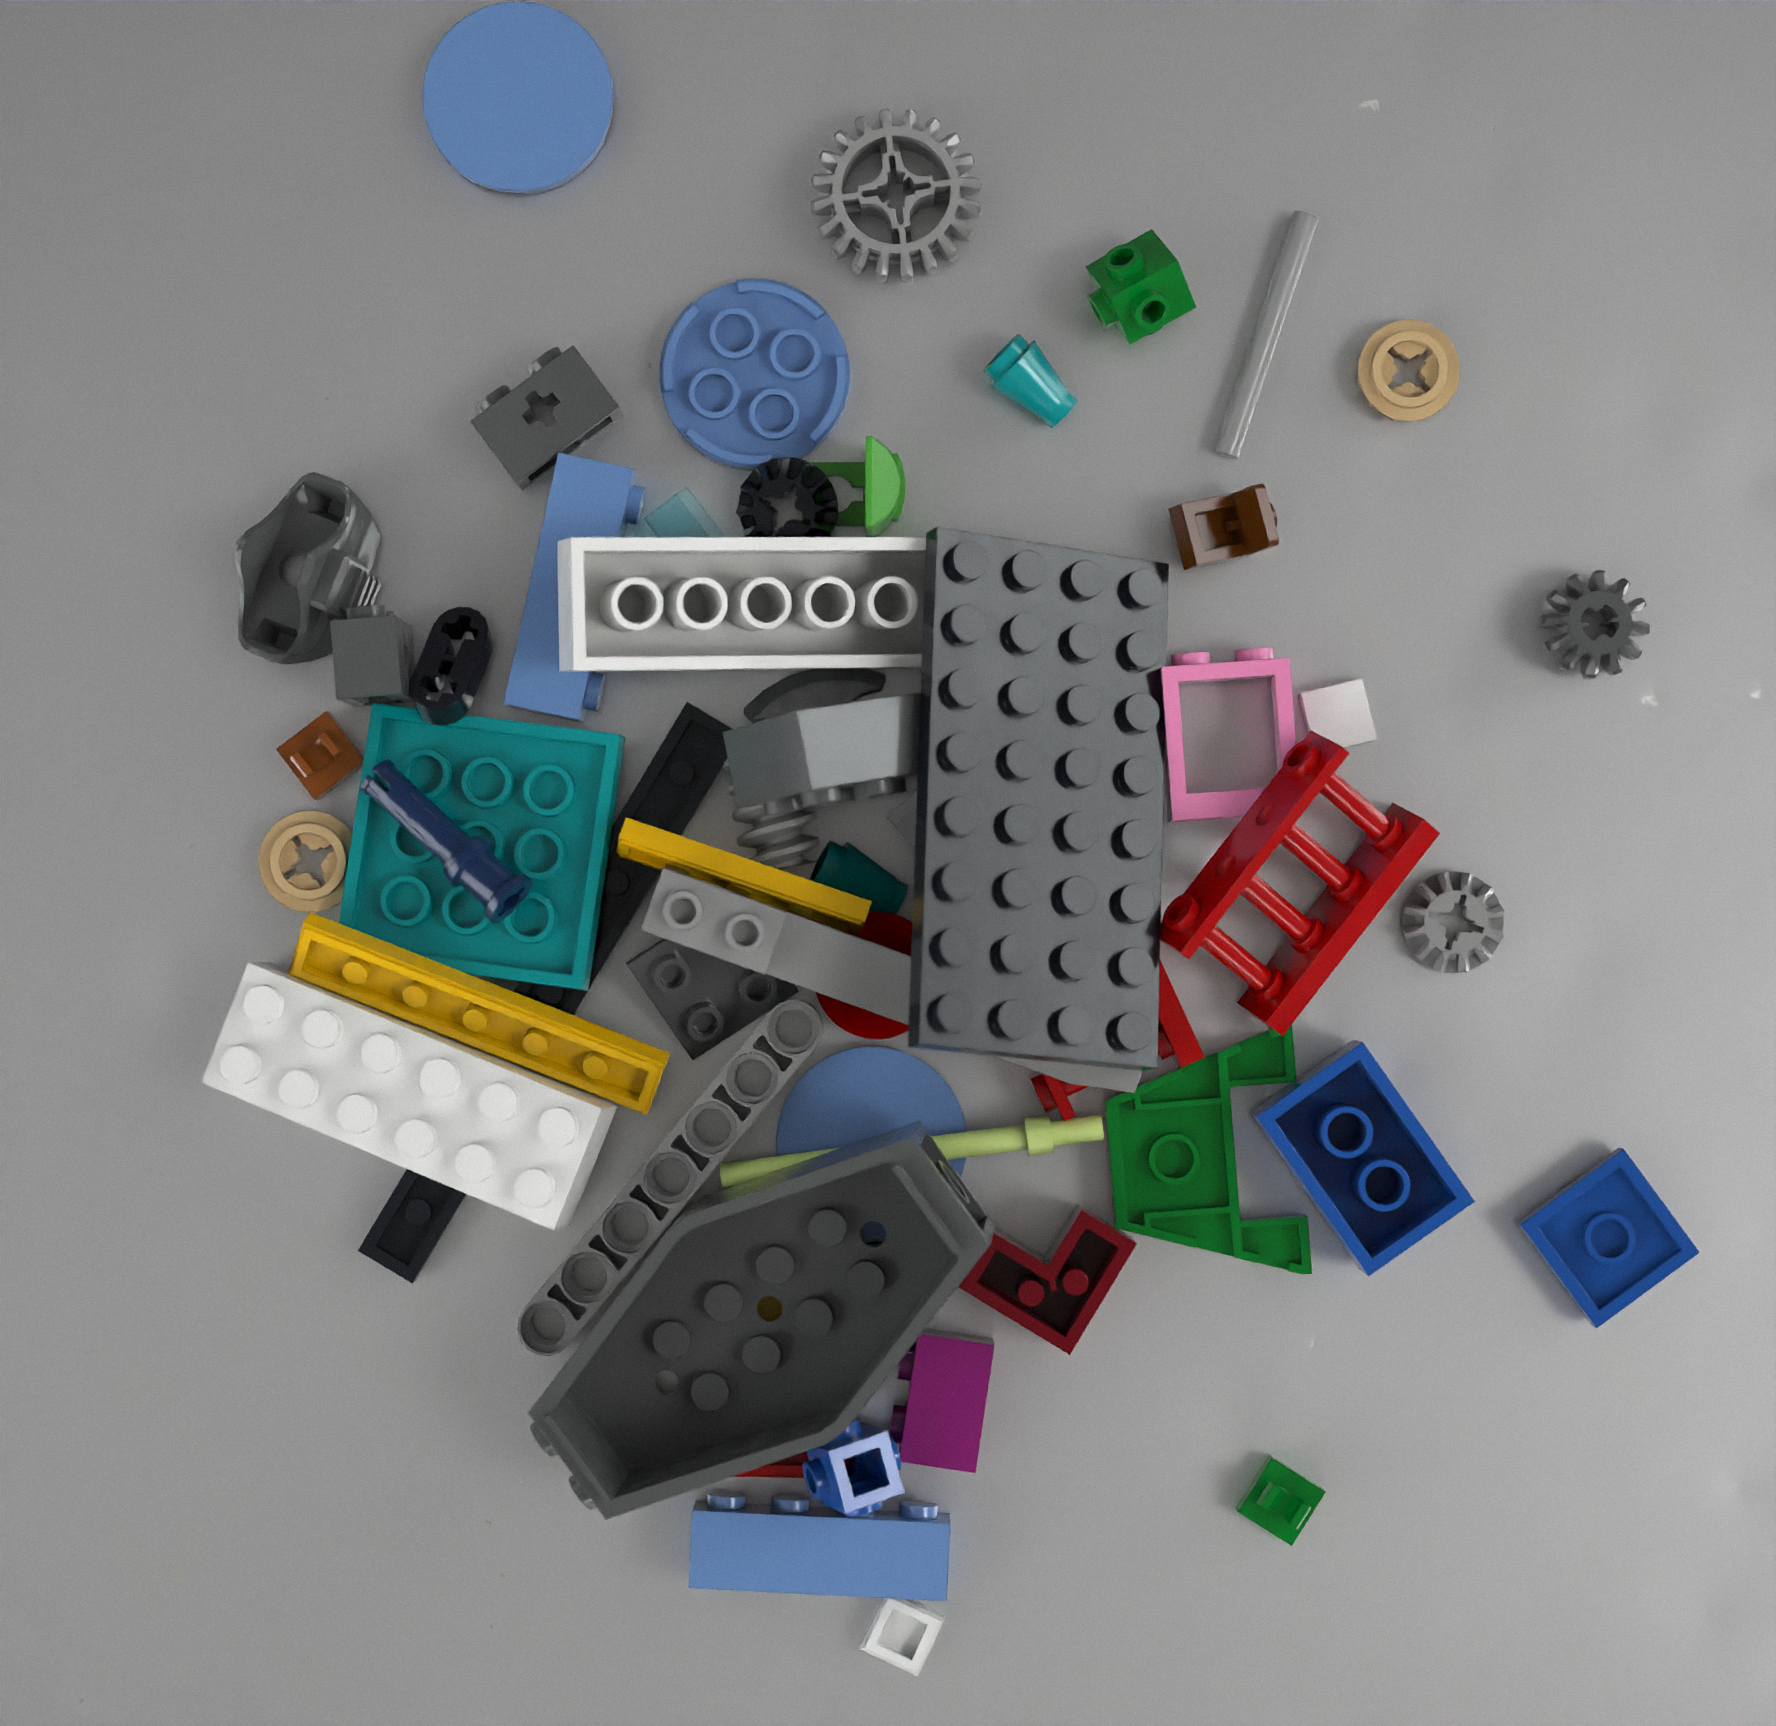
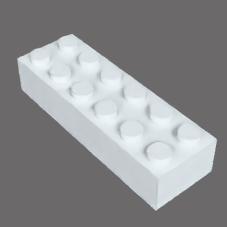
(740, 603)
(410, 1095)

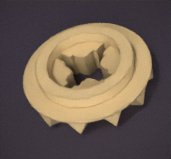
(1408, 340)
(281, 854)

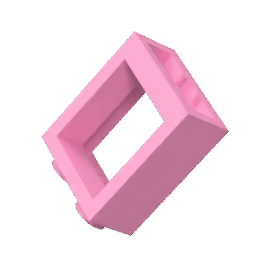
(1196, 668)

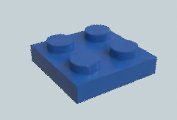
(1608, 1237)

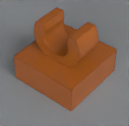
(321, 755)

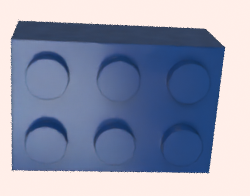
(1362, 1157)

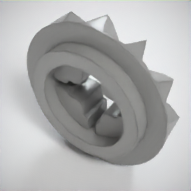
(1427, 937)

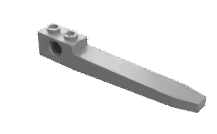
(813, 958)

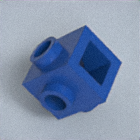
(870, 1475)

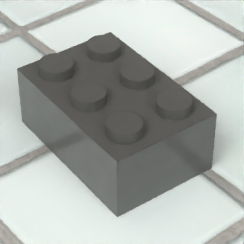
(826, 755)

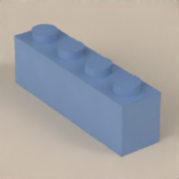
(583, 501)
(818, 1548)

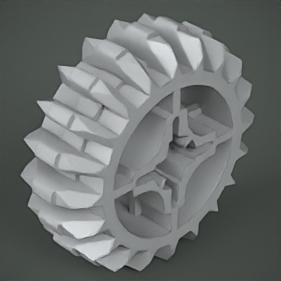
(925, 191)

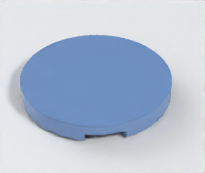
(518, 97)
(754, 373)
(862, 1096)

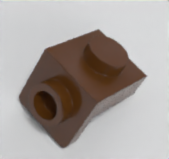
(1224, 527)

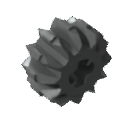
(1603, 647)

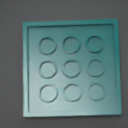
(543, 805)

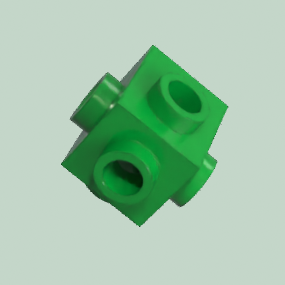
(1138, 287)

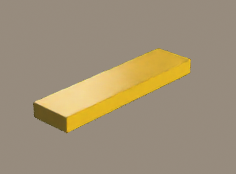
(767, 884)

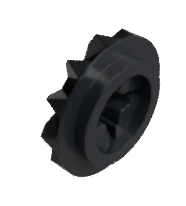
(776, 479)

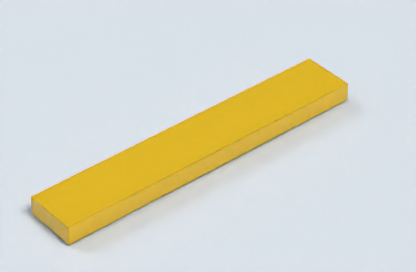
(478, 1013)

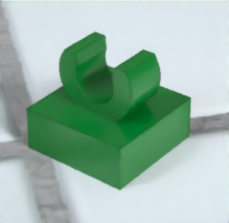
(1280, 1500)

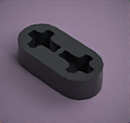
(439, 661)

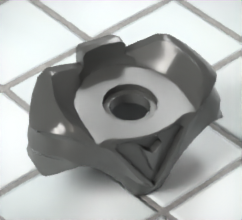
(341, 545)

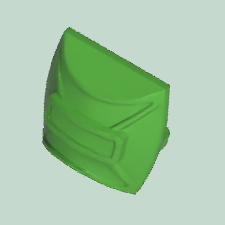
(882, 487)

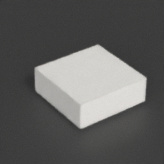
(1339, 713)
(902, 1633)

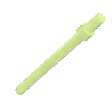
(1035, 1135)

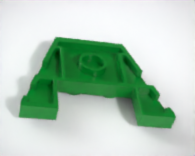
(1178, 1162)

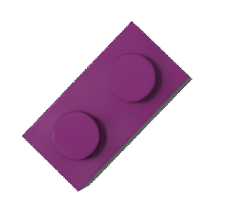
(944, 1400)

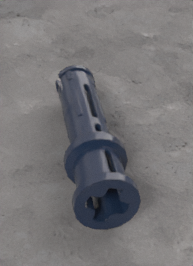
(465, 858)

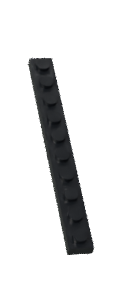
(663, 798)

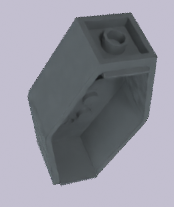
(752, 1382)

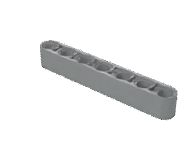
(646, 1196)

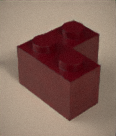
(1055, 1293)

